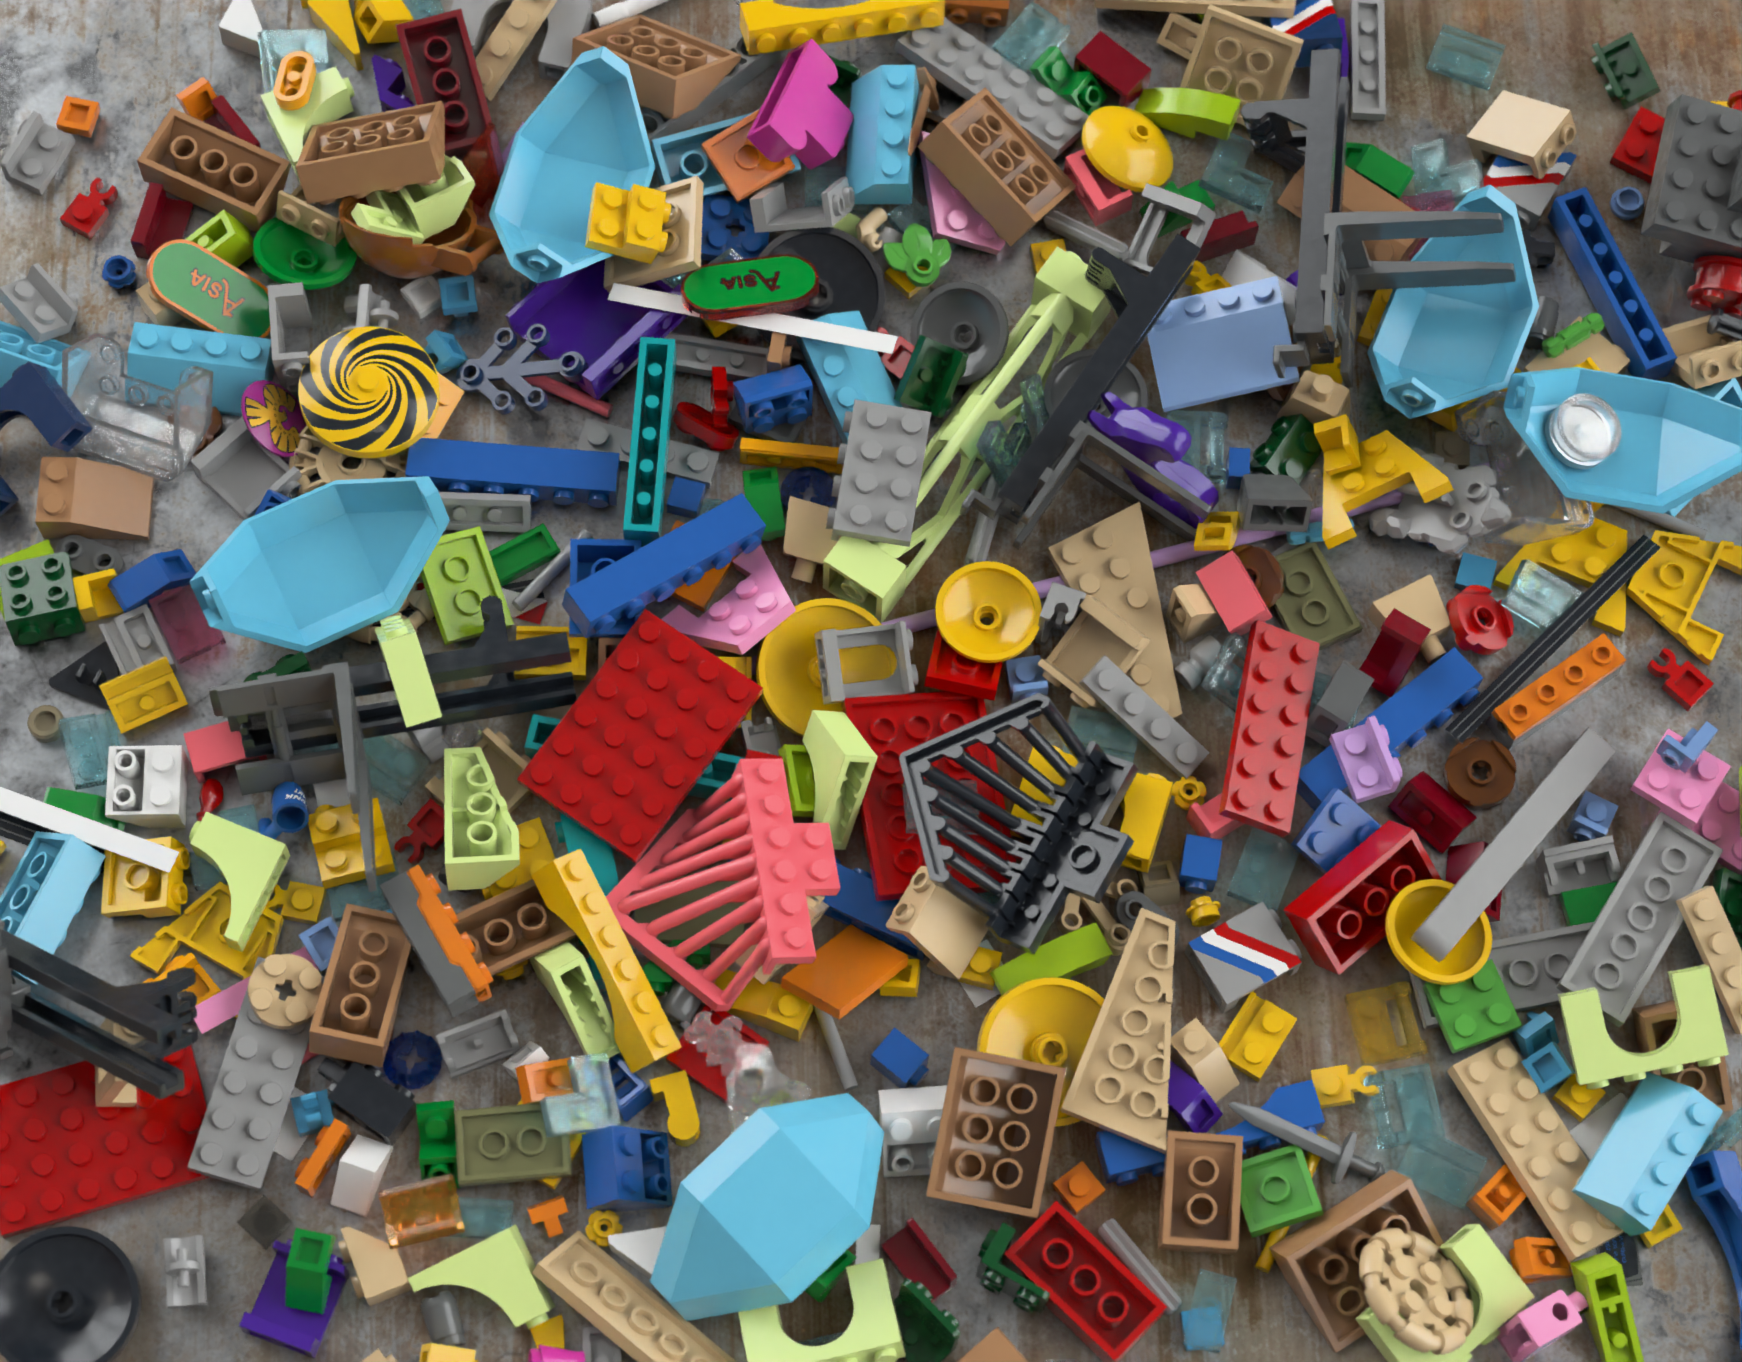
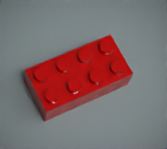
(1349, 904)
(1085, 1283)

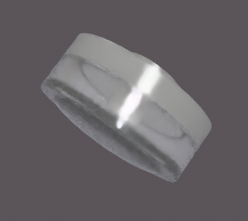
(1583, 431)

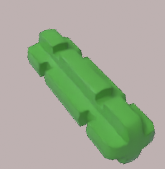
(1573, 335)

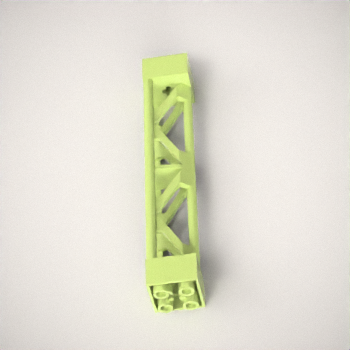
(1061, 299)

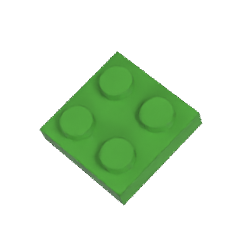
(1473, 1009)
(1277, 1190)

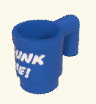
(288, 811)

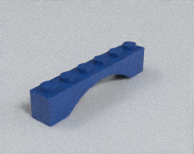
(1126, 1160)
(1717, 1190)

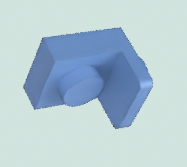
(1025, 678)
(1684, 753)
(1592, 817)
(320, 941)

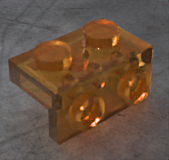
(421, 1211)

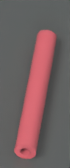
(571, 394)

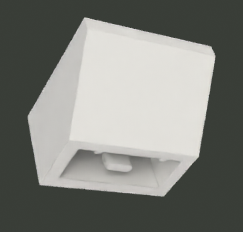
(147, 785)
(910, 1128)

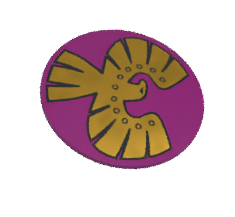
(273, 417)

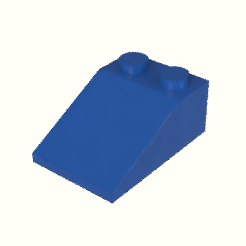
(590, 556)

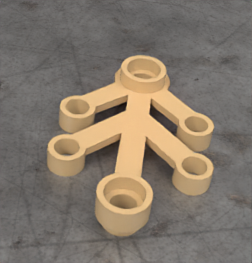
(1100, 914)

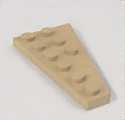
(1117, 569)
(1127, 1056)

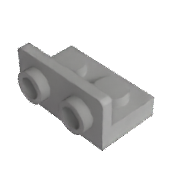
(35, 154)
(39, 305)

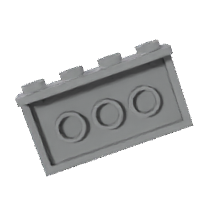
(879, 473)

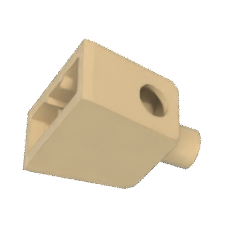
(1316, 398)
(807, 537)
(1422, 603)

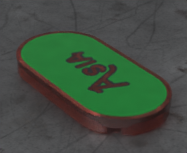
(750, 287)

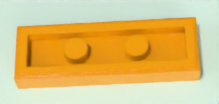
(789, 455)

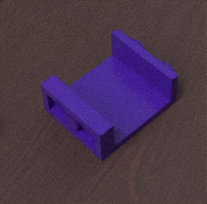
(288, 1326)

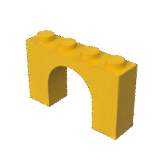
(1142, 808)

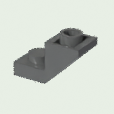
(1337, 703)

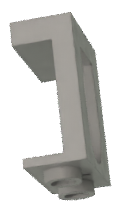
(1160, 204)
(892, 636)

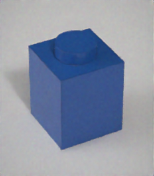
(1199, 863)
(900, 1060)

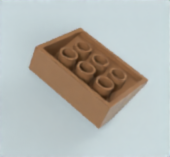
(666, 65)
(373, 153)
(996, 166)
(996, 1132)
(1325, 1254)

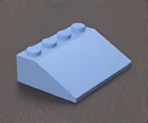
(1220, 344)

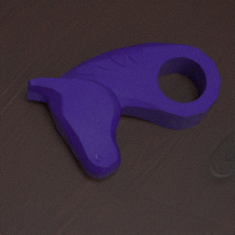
(1159, 445)

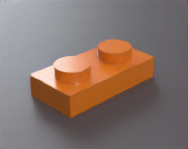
(544, 1080)
(329, 1145)

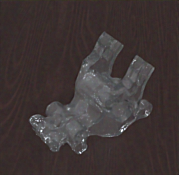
(750, 1068)

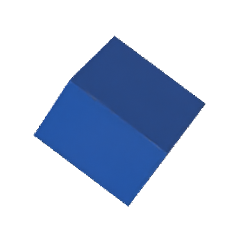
(1237, 465)
(686, 498)

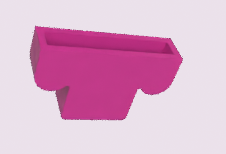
(801, 110)

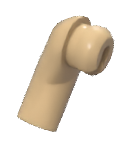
(867, 229)

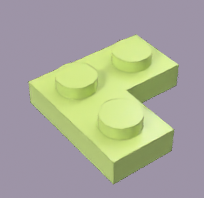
(387, 216)

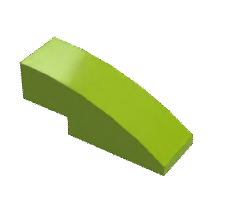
(1189, 111)
(1058, 958)

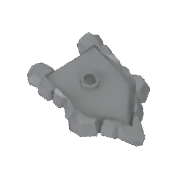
(1448, 520)

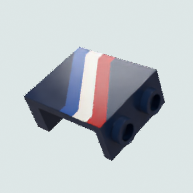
(1312, 22)

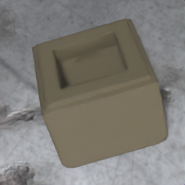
(1160, 883)

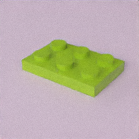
(457, 580)

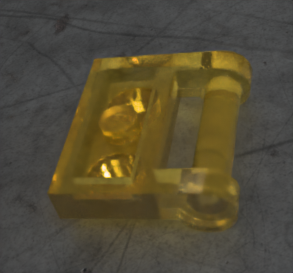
(1374, 1028)

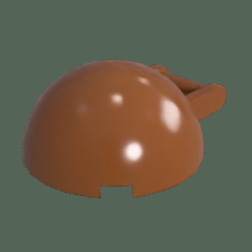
(406, 260)

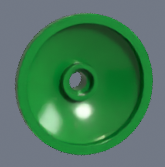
(296, 256)

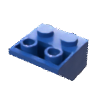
(774, 399)
(626, 1169)

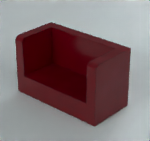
(1114, 67)
(1394, 651)

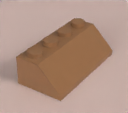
(214, 169)
(1358, 195)
(512, 928)

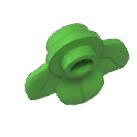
(915, 251)

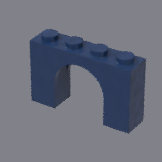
(40, 398)

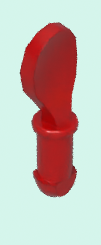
(210, 797)

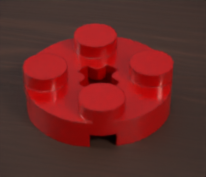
(1470, 633)

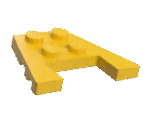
(1383, 468)
(1581, 559)
(1673, 583)
(203, 931)

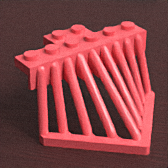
(775, 868)

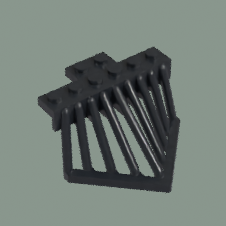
(1067, 853)

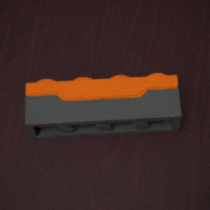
(1556, 691)
(436, 940)

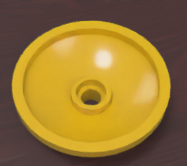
(1127, 148)
(990, 592)
(1407, 914)

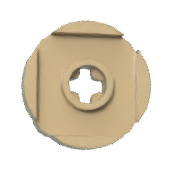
(277, 971)

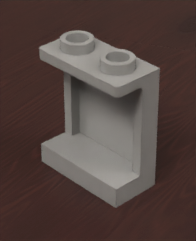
(243, 470)

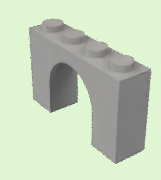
(563, 23)

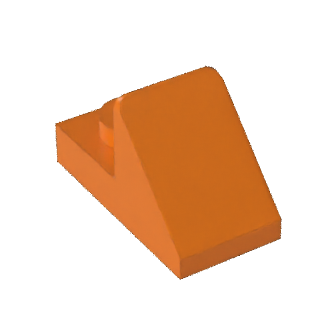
(1497, 1198)
(1539, 1260)

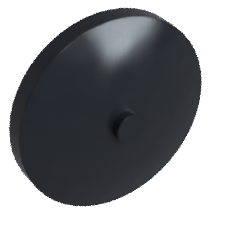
(846, 273)
(67, 1298)

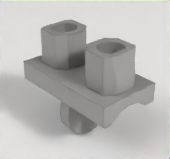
(369, 310)
(185, 1271)

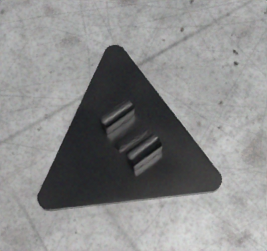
(86, 674)

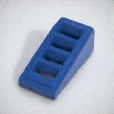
(633, 1095)

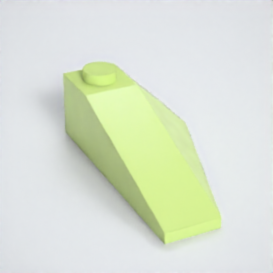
(440, 203)
(478, 827)

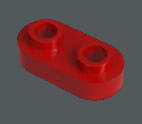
(699, 422)

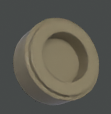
(44, 723)

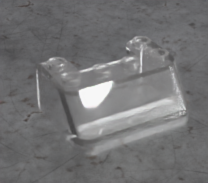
(134, 419)
(1524, 486)

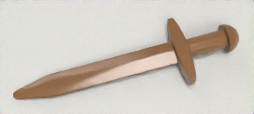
(929, 99)

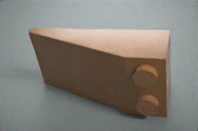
(361, 988)

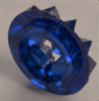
(799, 481)
(422, 1072)

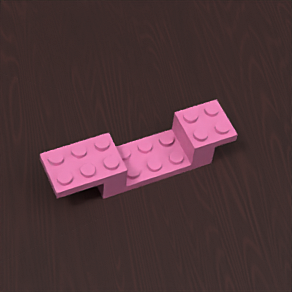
(1696, 800)

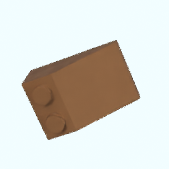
(92, 500)
(1654, 1027)
(1201, 1193)

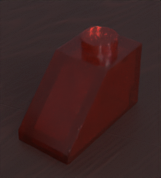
(485, 165)

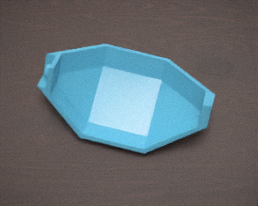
(577, 136)
(1457, 340)
(1669, 442)
(323, 562)
(770, 1208)

